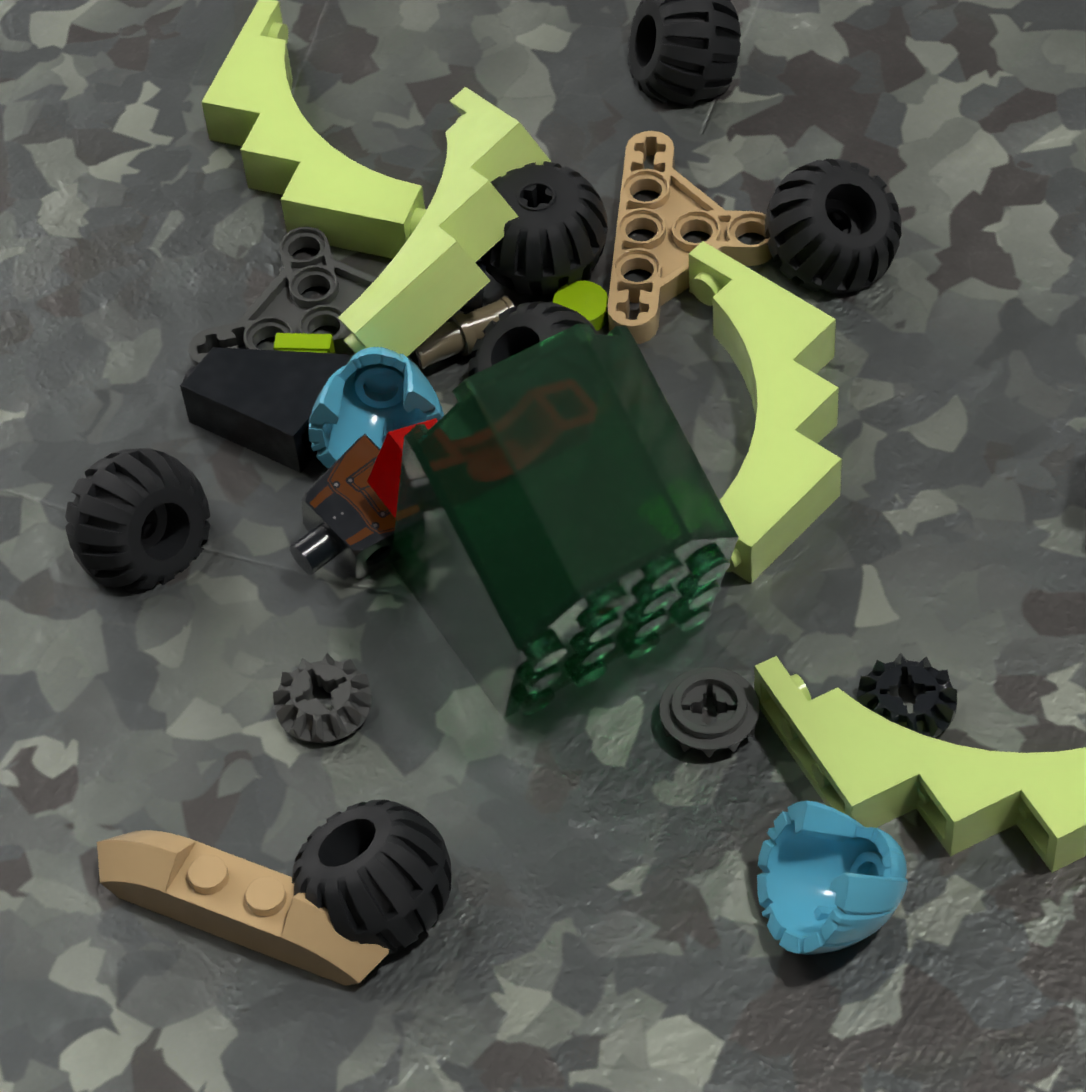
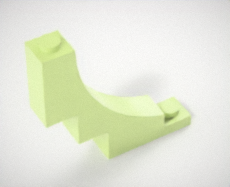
(283, 154)
(437, 263)
(779, 351)
(887, 770)

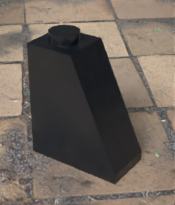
(260, 398)

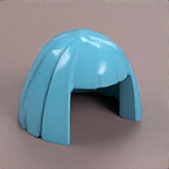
(369, 397)
(827, 879)

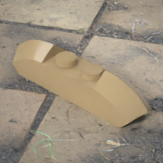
(231, 901)

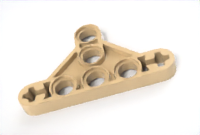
(670, 216)

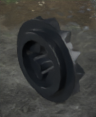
(934, 701)

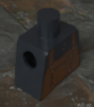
(346, 517)

